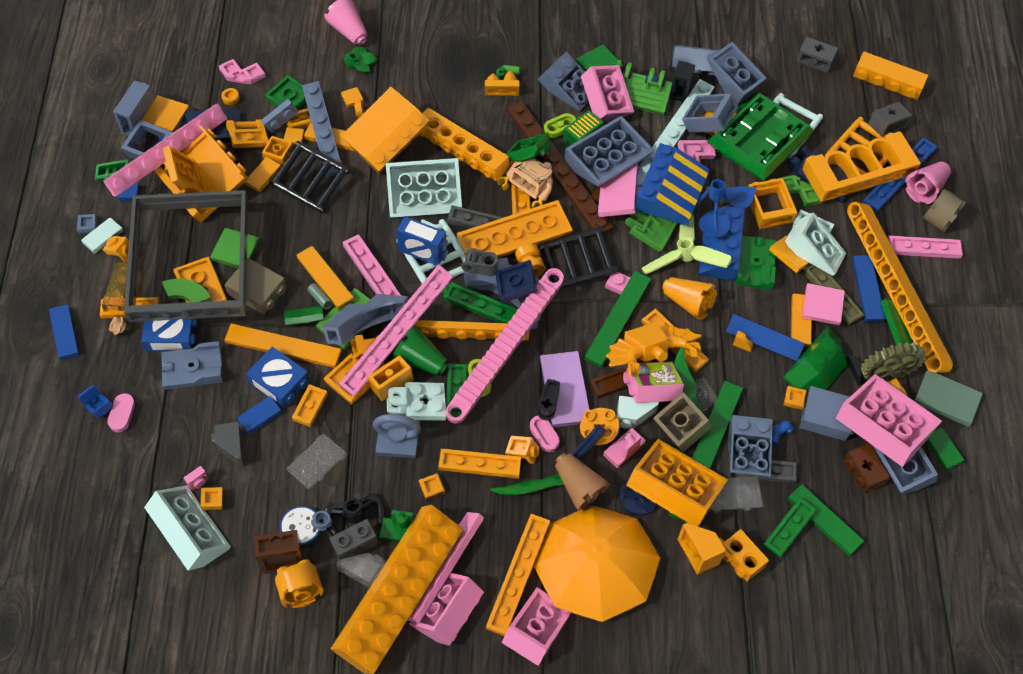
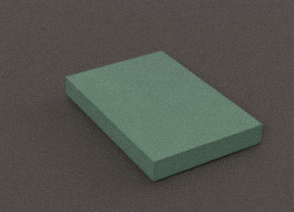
(948, 398)

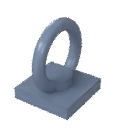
(397, 435)

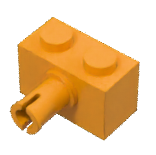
(390, 375)

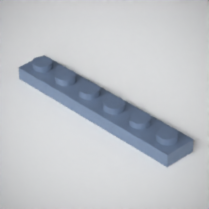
(321, 123)

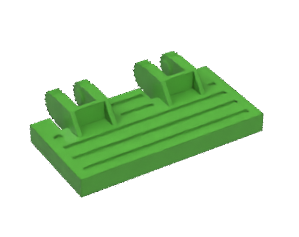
(647, 96)
(654, 230)

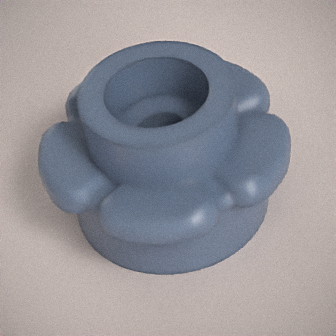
(321, 515)

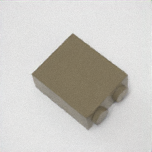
(261, 289)

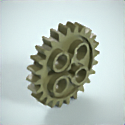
(894, 361)

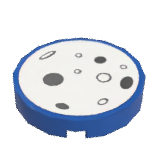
(300, 519)

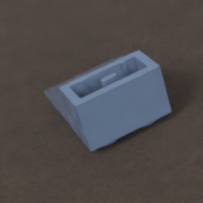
(565, 81)
(750, 445)

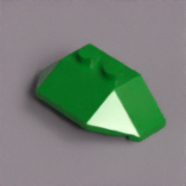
(819, 363)

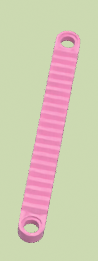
(504, 346)

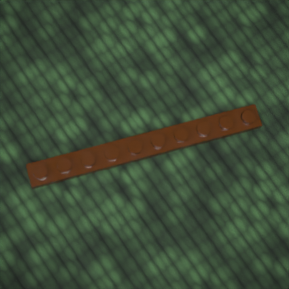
(560, 170)

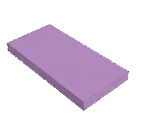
(572, 396)

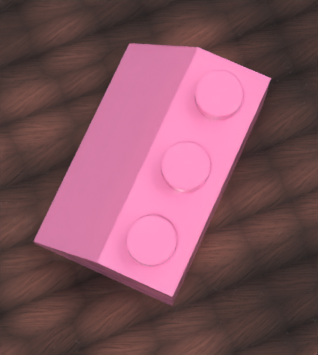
(607, 92)
(450, 609)

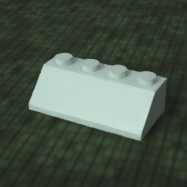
(186, 526)

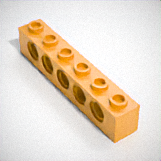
(465, 146)

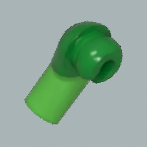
(503, 70)

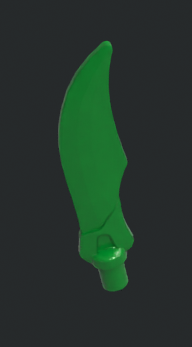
(689, 385)
(528, 486)

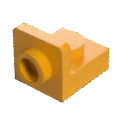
(523, 447)

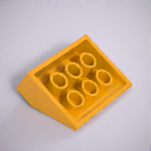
(385, 129)
(676, 482)

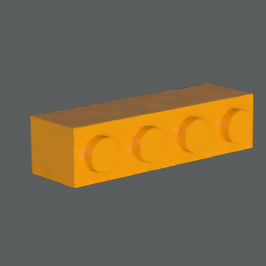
(890, 75)

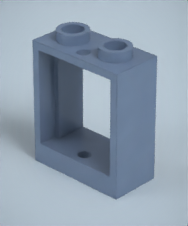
(724, 108)
(138, 134)

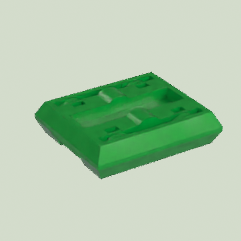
(759, 134)

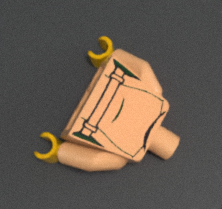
(530, 177)

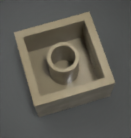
(683, 422)

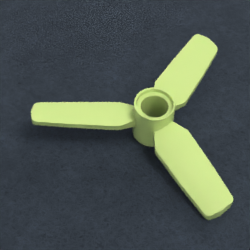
(688, 252)

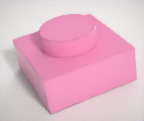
(617, 282)
(196, 478)

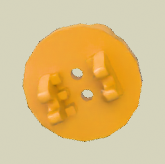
(601, 416)

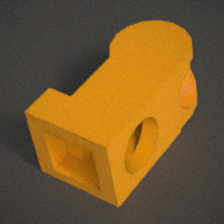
(360, 346)

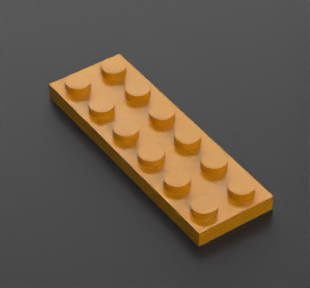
(511, 232)

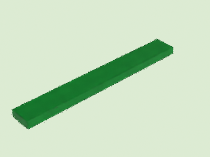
(719, 419)

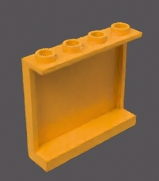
(215, 168)

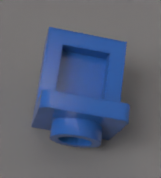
(95, 402)

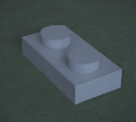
(279, 116)

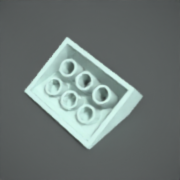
(423, 187)

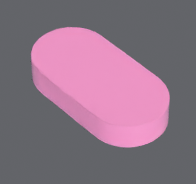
(121, 412)
(544, 434)

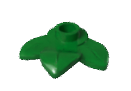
(360, 59)

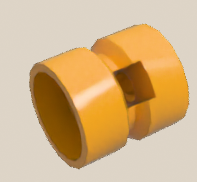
(531, 252)

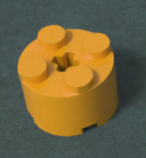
(298, 584)

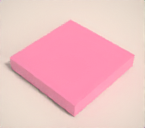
(823, 304)

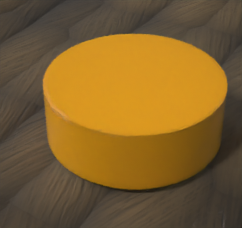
(230, 96)
(359, 109)

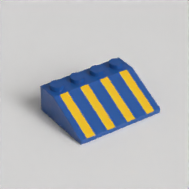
(672, 185)

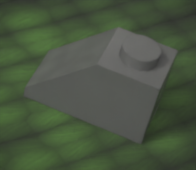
(229, 441)

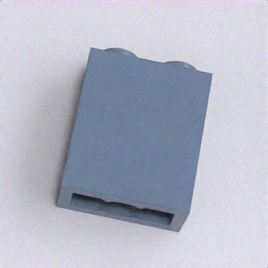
(133, 106)
(821, 412)

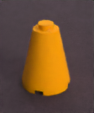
(691, 295)

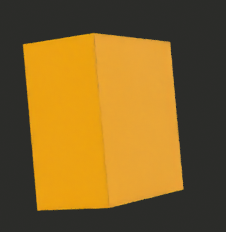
(278, 150)

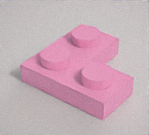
(697, 149)

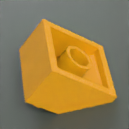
(701, 547)

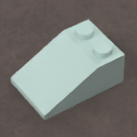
(815, 244)

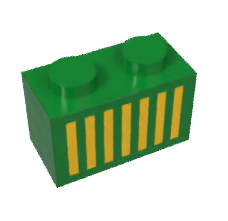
(581, 127)

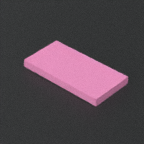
(619, 193)

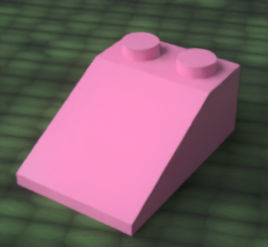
(535, 627)

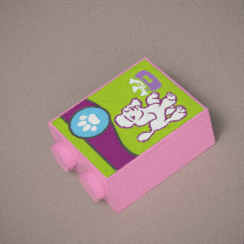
(655, 382)

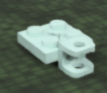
(410, 401)

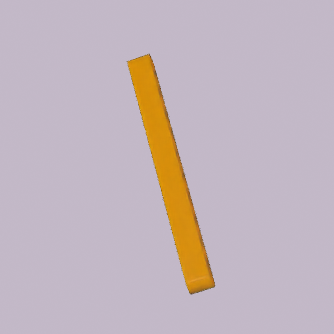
(899, 287)

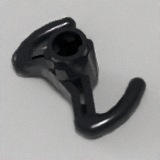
(355, 509)

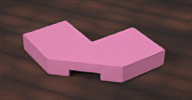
(248, 75)

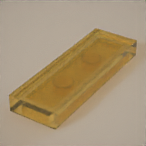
(116, 290)

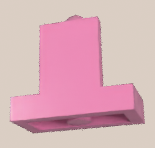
(624, 448)

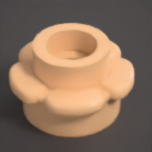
(117, 325)

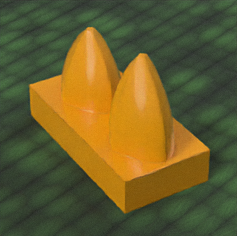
(507, 87)

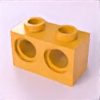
(747, 552)

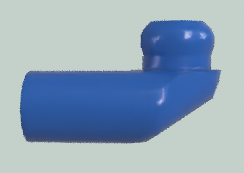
(780, 428)

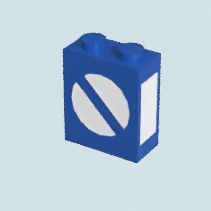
(422, 241)
(169, 334)
(278, 377)

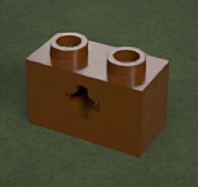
(866, 468)

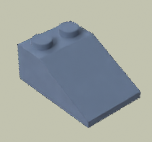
(736, 73)

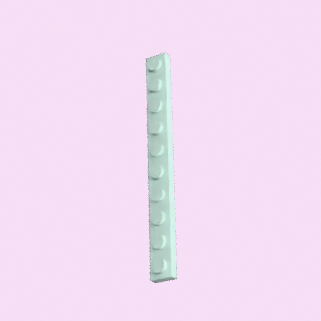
(674, 129)

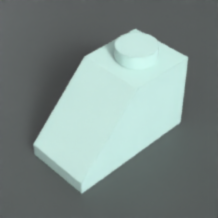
(633, 414)

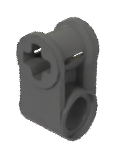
(479, 262)

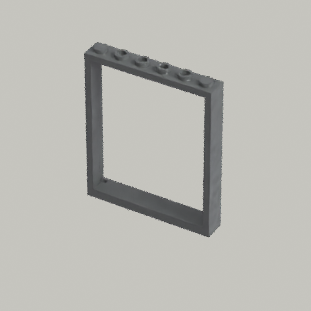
(190, 310)

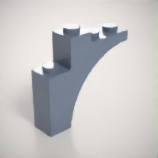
(488, 283)

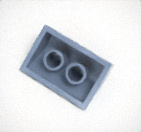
(693, 55)
(913, 475)

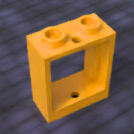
(774, 218)

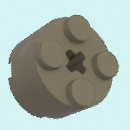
(944, 210)

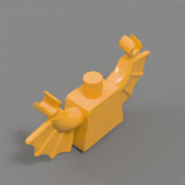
(651, 343)

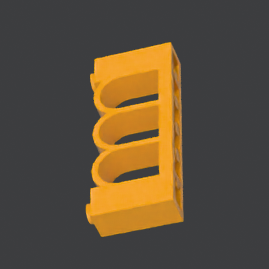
(892, 146)

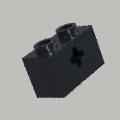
(682, 81)

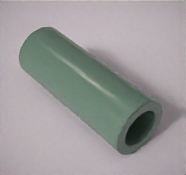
(320, 296)

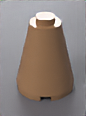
(579, 480)

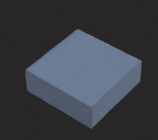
(87, 223)

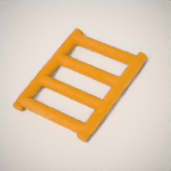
(850, 132)

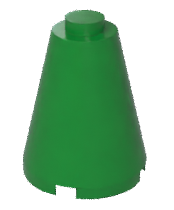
(420, 352)

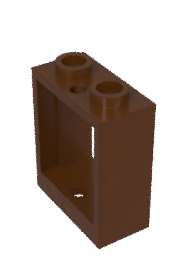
(269, 552)

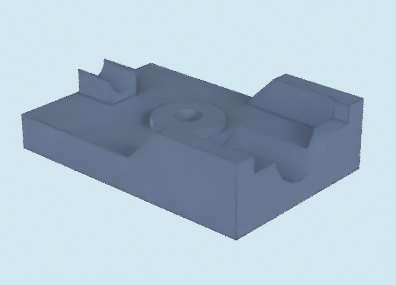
(206, 368)

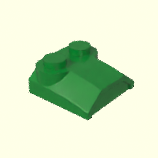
(530, 147)

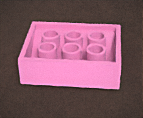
(888, 419)

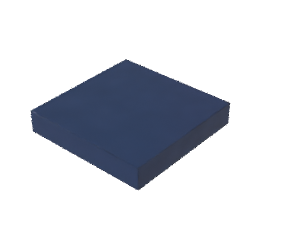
(516, 281)

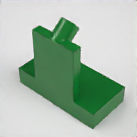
(395, 528)

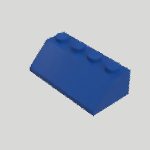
(728, 244)

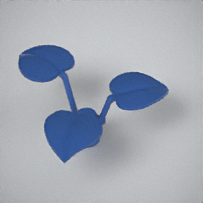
(738, 196)

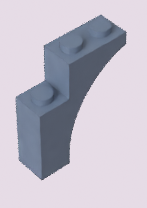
(358, 317)

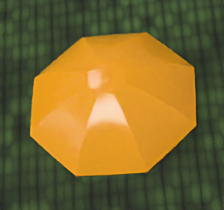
(597, 563)

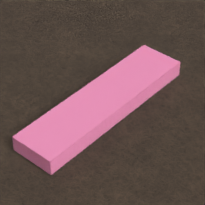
(926, 247)

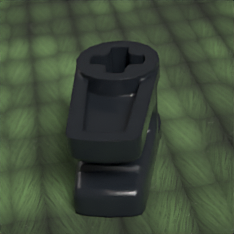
(548, 400)

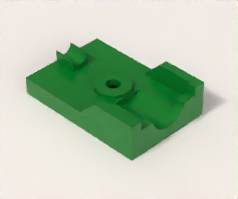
(753, 273)

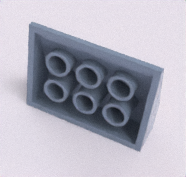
(607, 152)

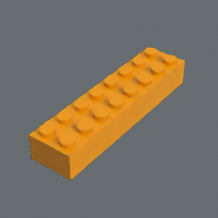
(397, 590)

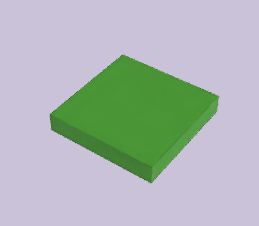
(228, 248)

